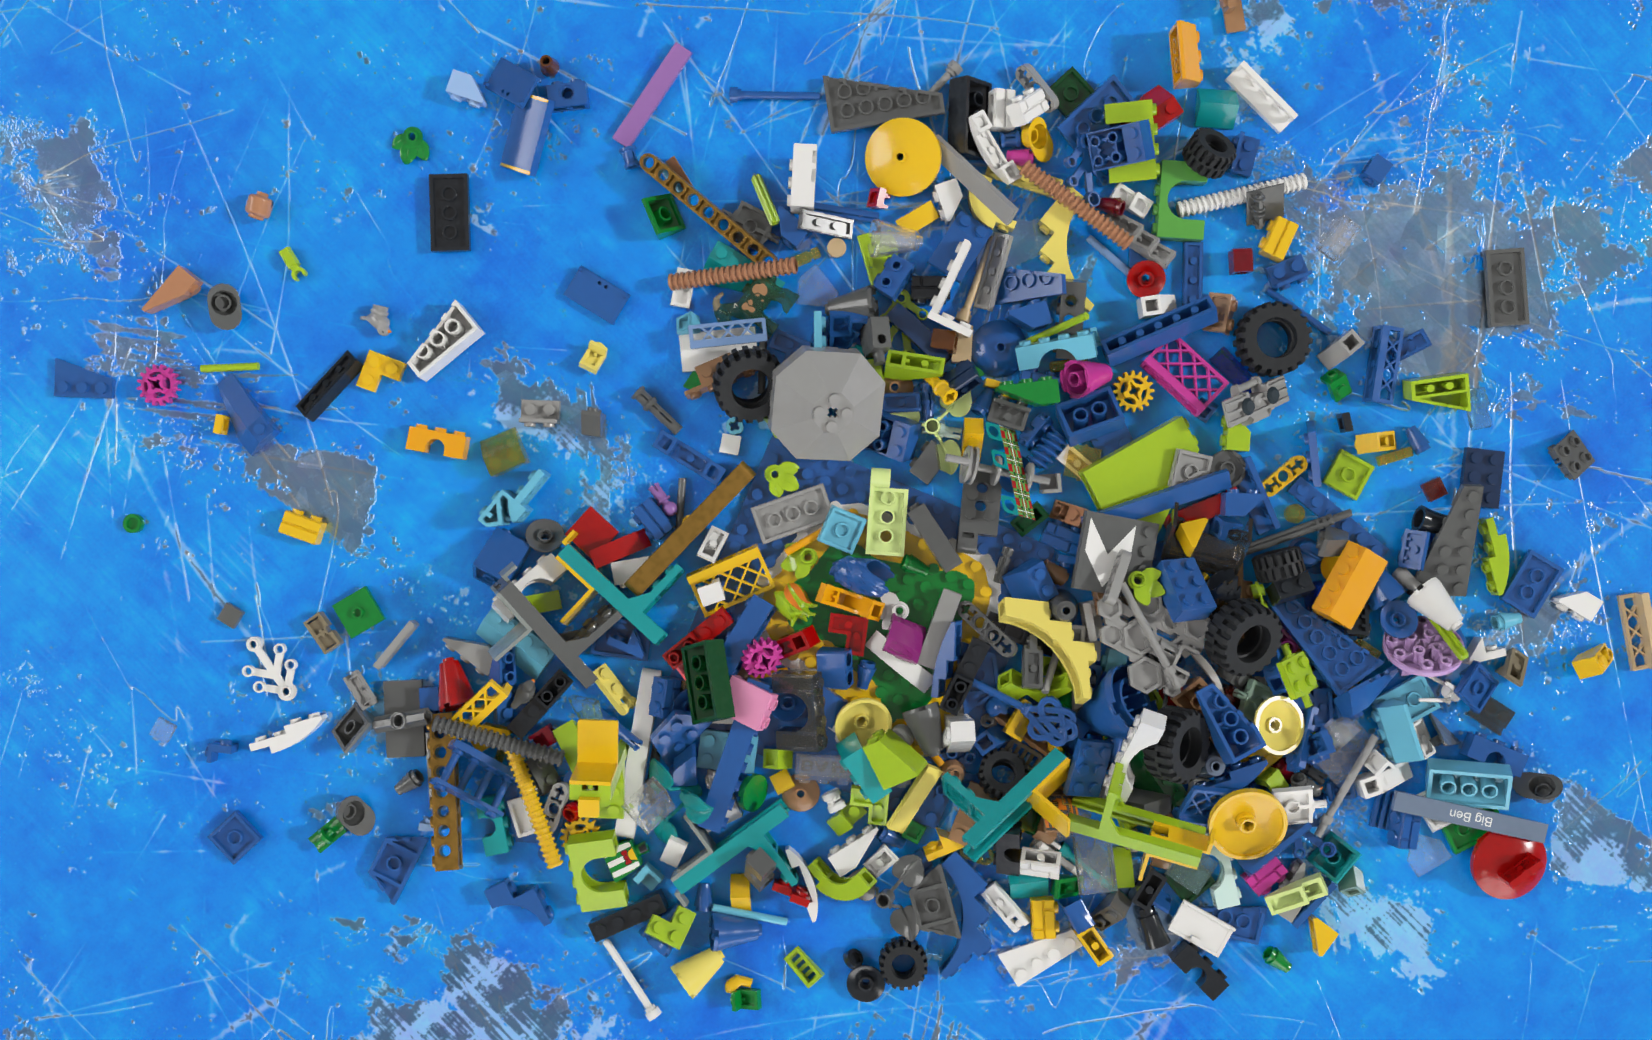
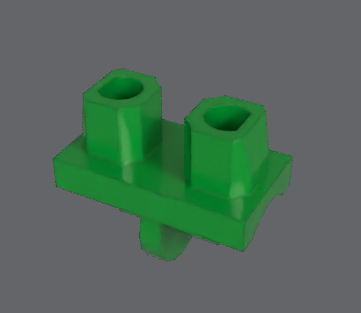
(327, 834)

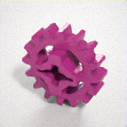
(166, 380)
(761, 657)

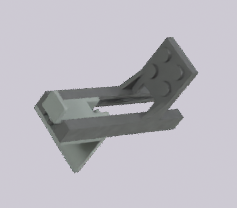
(565, 645)

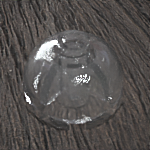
(1342, 731)

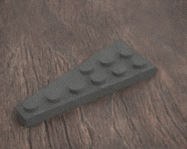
(868, 104)

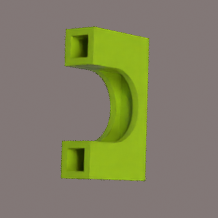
(1133, 112)
(591, 893)

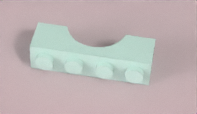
(1224, 891)

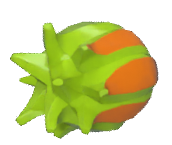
(794, 603)

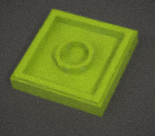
(1348, 474)

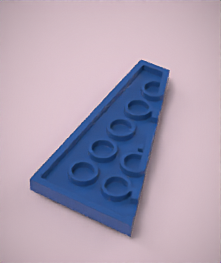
(1327, 648)

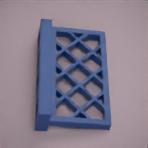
(1198, 814)

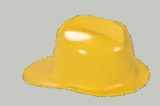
(1037, 138)

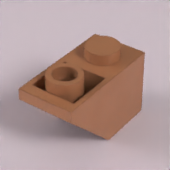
(1067, 513)

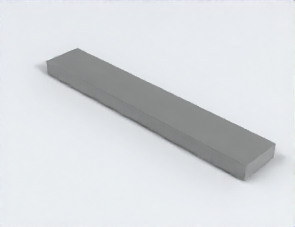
(977, 183)

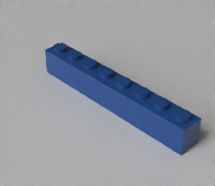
(729, 769)

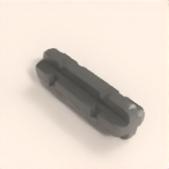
(1003, 564)

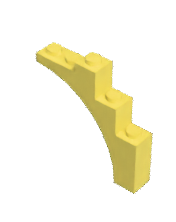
(1054, 252)
(1058, 635)

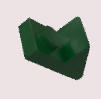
(1025, 525)

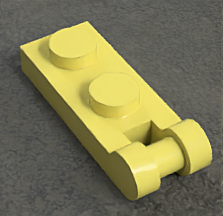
(614, 690)

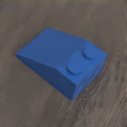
(962, 228)

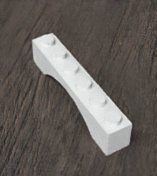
(1146, 732)

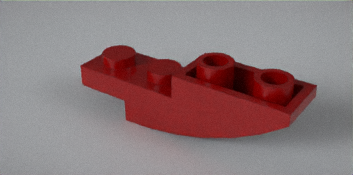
(705, 631)

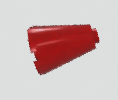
(453, 686)

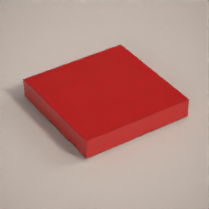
(592, 531)

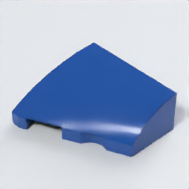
(844, 328)

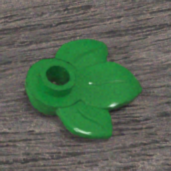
(411, 148)

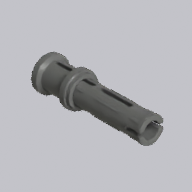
(650, 404)

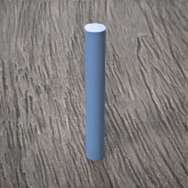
(1108, 255)

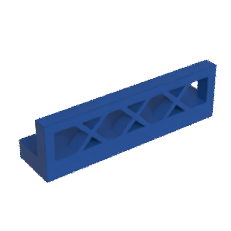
(1378, 363)
(1263, 513)
(1293, 833)

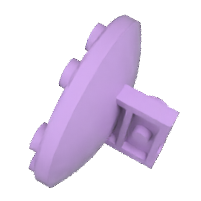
(1422, 652)

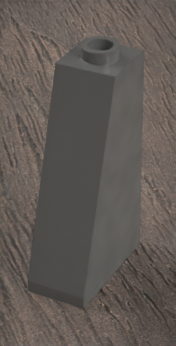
(934, 537)

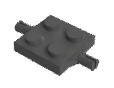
(754, 222)

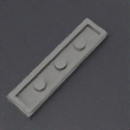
(993, 271)

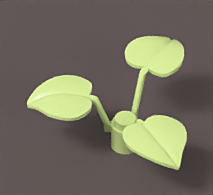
(957, 409)

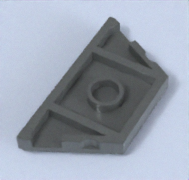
(934, 905)

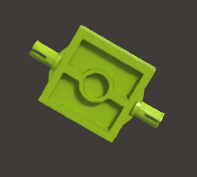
(1297, 675)

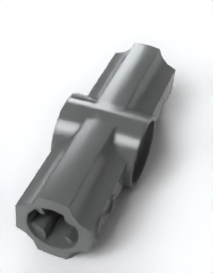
(410, 719)

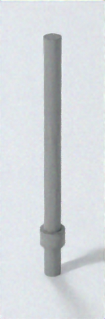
(1168, 669)
(1327, 818)

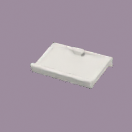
(1207, 930)

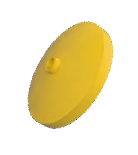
(920, 159)
(1247, 823)

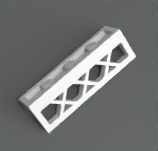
(1261, 97)

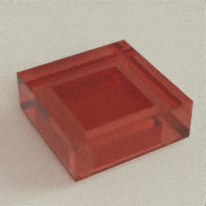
(1434, 489)

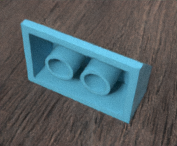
(1397, 731)

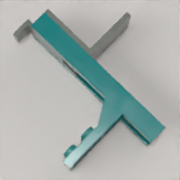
(751, 834)

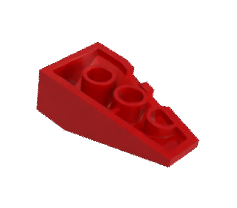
(1167, 106)

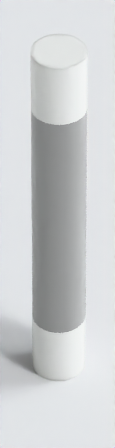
(1065, 863)

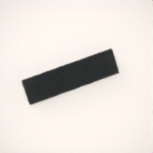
(330, 386)

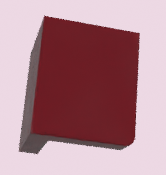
(1240, 261)
(544, 736)

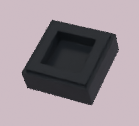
(1344, 422)

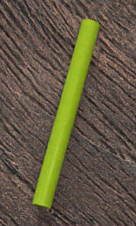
(1060, 327)

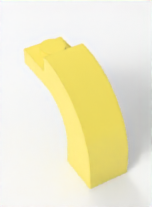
(986, 216)

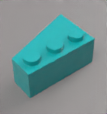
(861, 771)

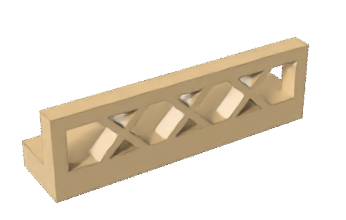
(1643, 615)

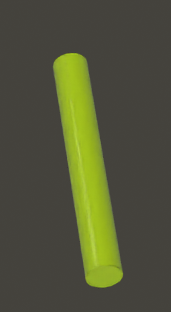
(230, 367)

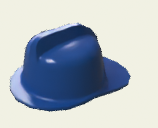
(1309, 554)

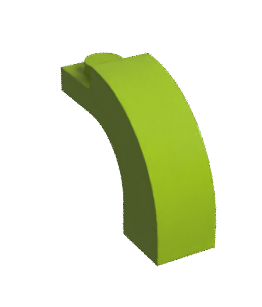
(840, 887)

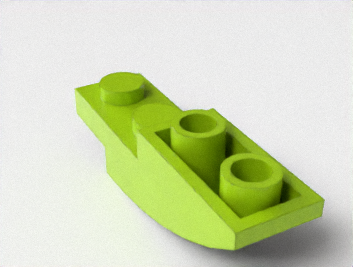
(1496, 564)

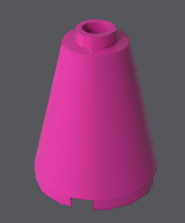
(1084, 377)

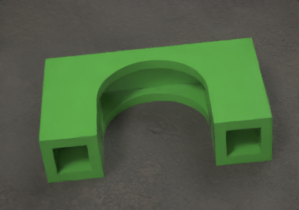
(1167, 225)

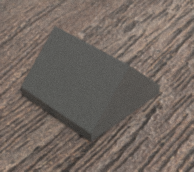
(353, 728)

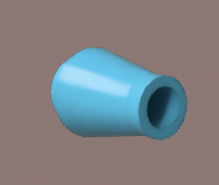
(1503, 621)

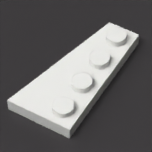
(1035, 957)

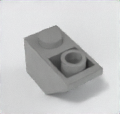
(1340, 349)

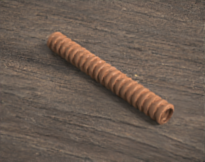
(1076, 205)
(733, 273)

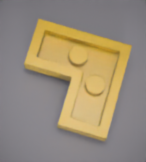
(375, 367)

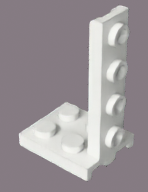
(945, 286)

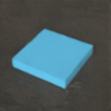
(842, 529)

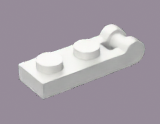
(1005, 907)

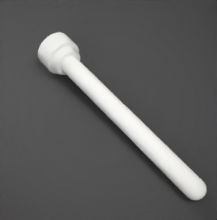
(651, 1010)

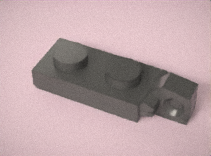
(1032, 664)

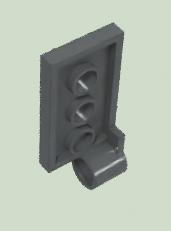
(978, 522)

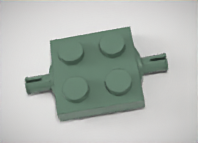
(1252, 697)

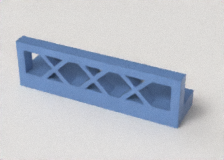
(724, 341)

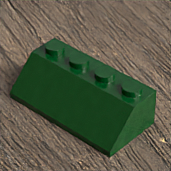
(707, 681)
(1146, 781)

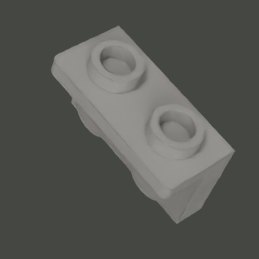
(540, 412)

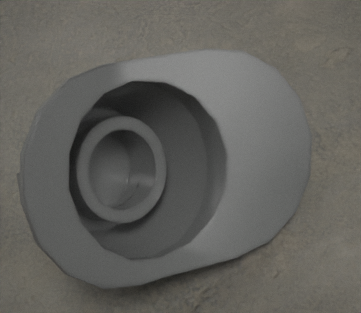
(224, 306)
(1538, 786)
(355, 815)

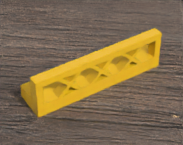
(489, 705)

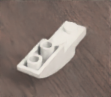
(293, 733)

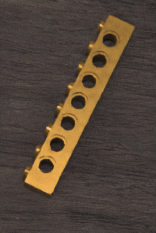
(454, 860)

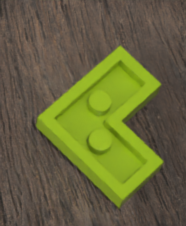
(877, 812)
(672, 932)

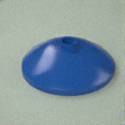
(985, 351)

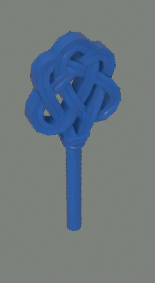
(1036, 721)

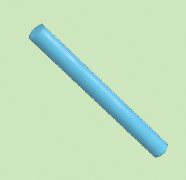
(749, 914)

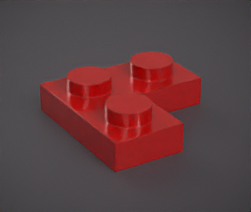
(855, 629)
(798, 894)

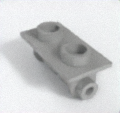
(360, 690)

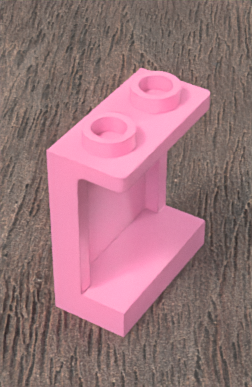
(752, 703)

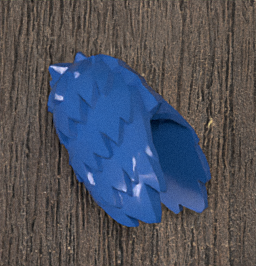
(862, 575)

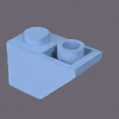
(465, 88)

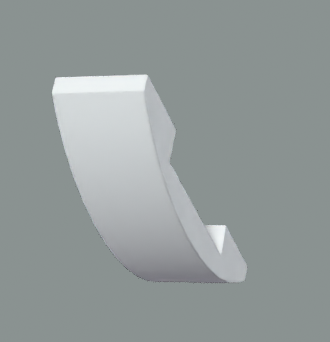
(990, 150)
(1206, 667)
(913, 673)
(796, 860)

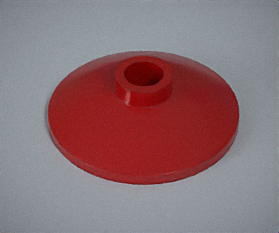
(1146, 287)

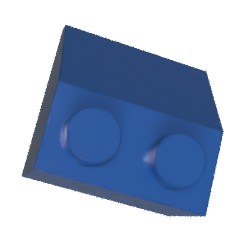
(1030, 581)

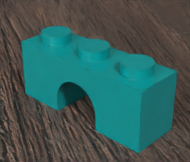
(500, 840)

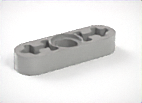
(1032, 73)
(1117, 577)
(554, 793)

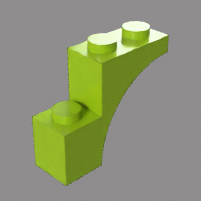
(1011, 685)

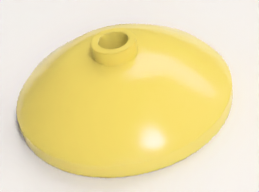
(875, 718)
(1285, 721)

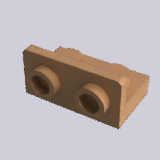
(1226, 306)

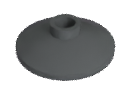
(544, 529)

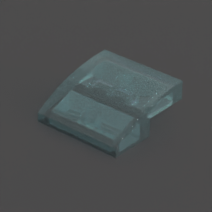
(1191, 878)

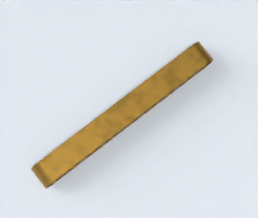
(700, 208)
(690, 529)

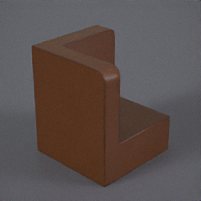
(945, 340)

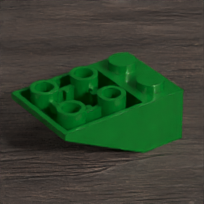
(1036, 393)

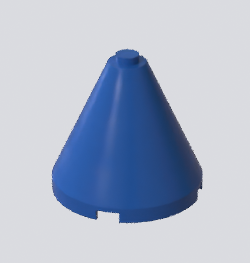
(1114, 705)

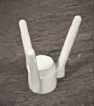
(1446, 691)

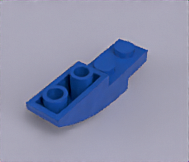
(501, 672)
(1238, 774)

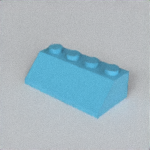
(530, 653)
(1469, 783)

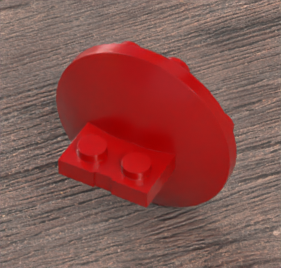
(1507, 865)

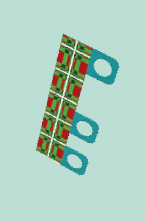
(1014, 464)

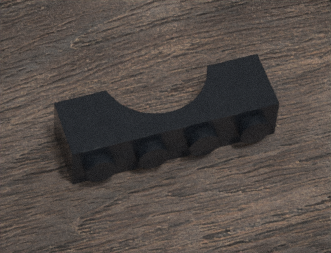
(635, 913)

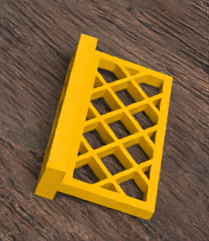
(726, 564)

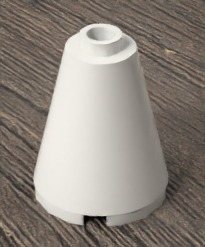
(1436, 605)

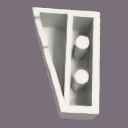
(803, 177)

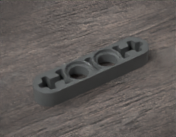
(987, 628)

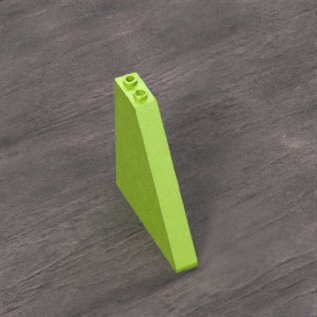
(1139, 467)

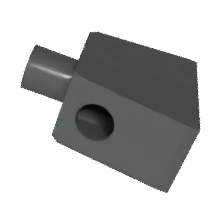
(876, 339)

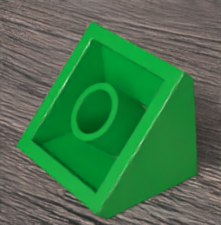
(663, 215)

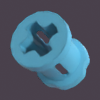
(729, 428)

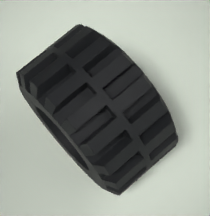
(1209, 153)
(1278, 564)
(995, 759)
(909, 977)

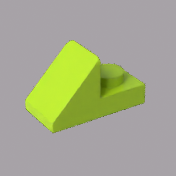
(845, 818)

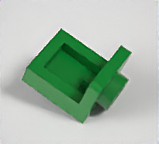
(1337, 384)
(746, 999)

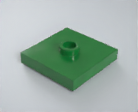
(359, 612)

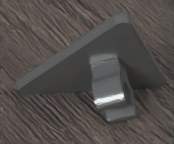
(1444, 735)

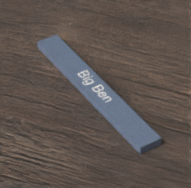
(1469, 816)

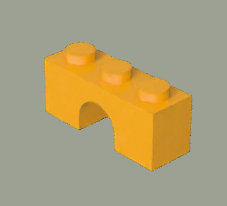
(421, 438)

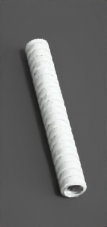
(1236, 196)

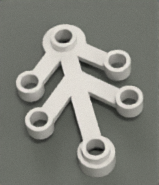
(273, 670)

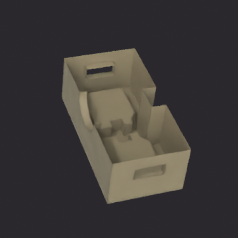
(322, 633)

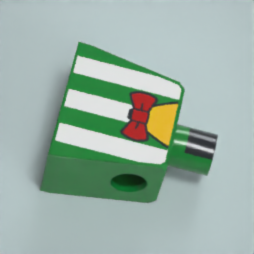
(627, 858)

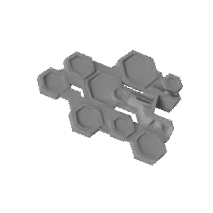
(1130, 640)

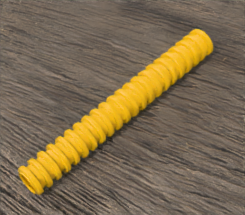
(535, 810)

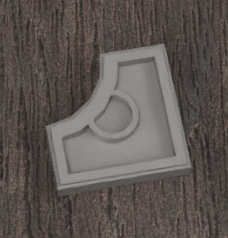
(1188, 466)

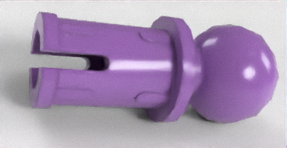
(669, 508)

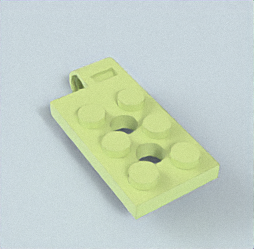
(883, 499)

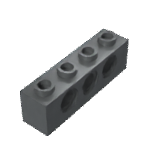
(1078, 289)

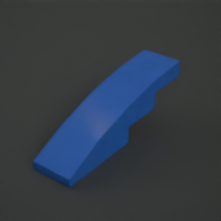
(948, 653)

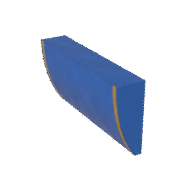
(527, 135)

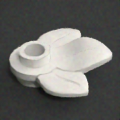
(891, 604)

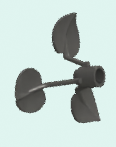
(910, 872)

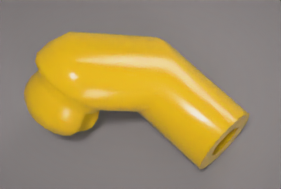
(737, 981)

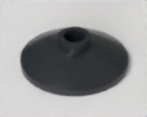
(865, 991)

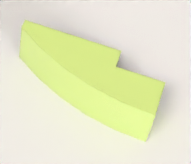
(1297, 894)

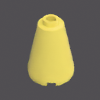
(698, 970)

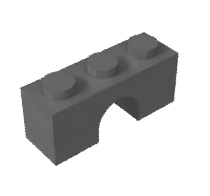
(759, 868)

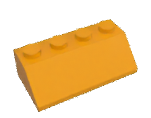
(1349, 585)

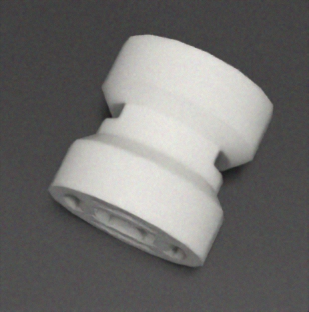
(834, 800)

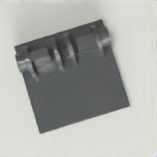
(1264, 205)
(1572, 455)

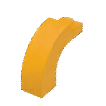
(850, 601)

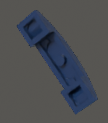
(915, 331)

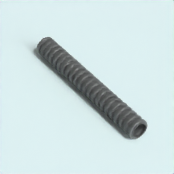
(497, 740)

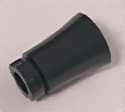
(1427, 520)
(1152, 929)

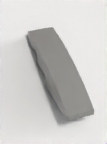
(1144, 242)
(938, 627)

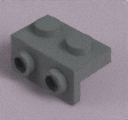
(1008, 413)
(543, 775)

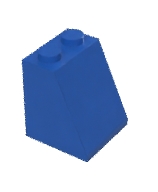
(497, 554)

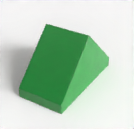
(1064, 887)

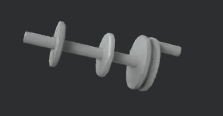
(970, 466)

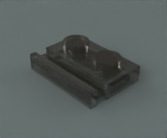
(1493, 716)

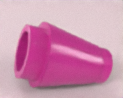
(1020, 156)

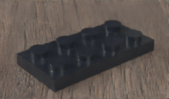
(449, 212)

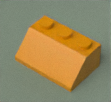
(1185, 55)

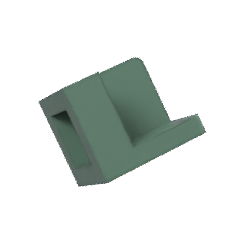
(1352, 883)

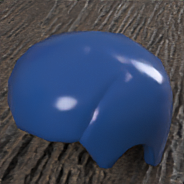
(995, 707)

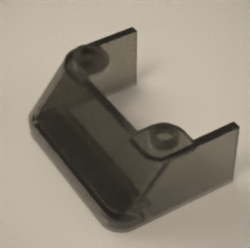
(1209, 552)

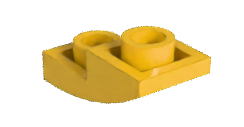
(919, 216)

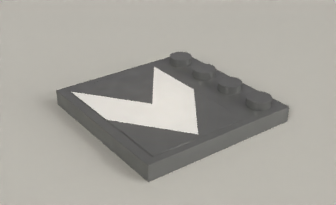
(1101, 541)

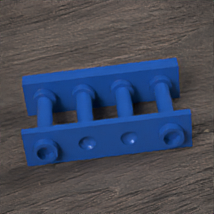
(475, 758)

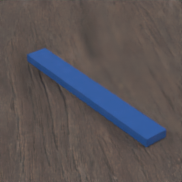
(1166, 498)

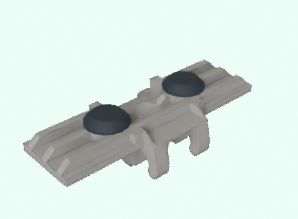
(1253, 408)

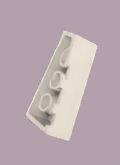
(446, 342)
(958, 733)

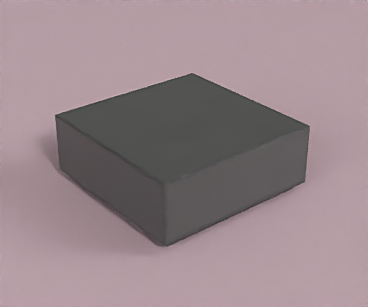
(231, 615)

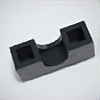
(1008, 852)
(1210, 981)

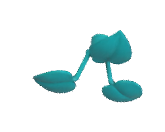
(696, 809)

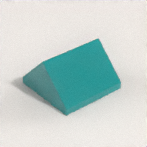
(1216, 109)
(1338, 865)
(1027, 886)

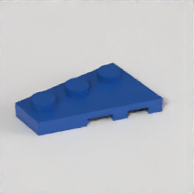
(81, 383)
(1298, 758)

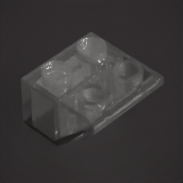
(649, 805)

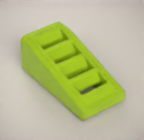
(808, 962)

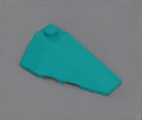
(724, 256)

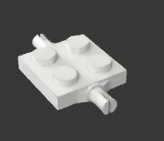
(1298, 803)

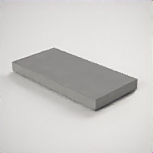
(791, 513)

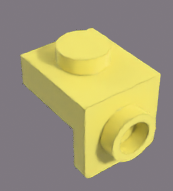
(593, 357)

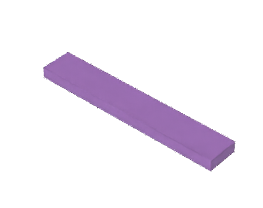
(652, 95)

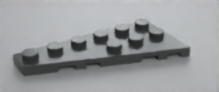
(1453, 547)

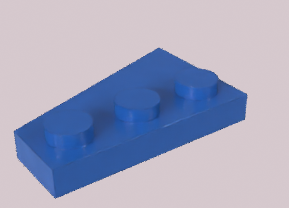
(1312, 455)

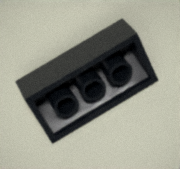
(966, 98)

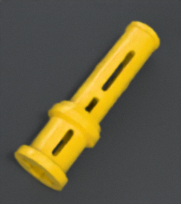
(942, 389)

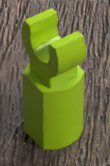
(292, 263)

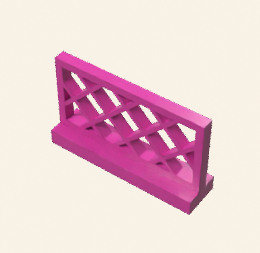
(1176, 387)

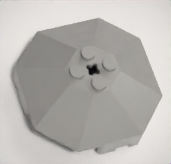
(810, 385)

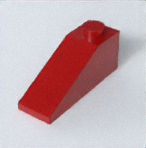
(798, 641)

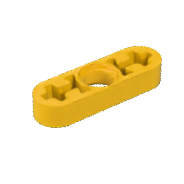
(1290, 463)

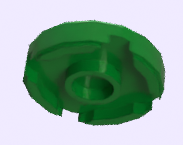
(752, 792)

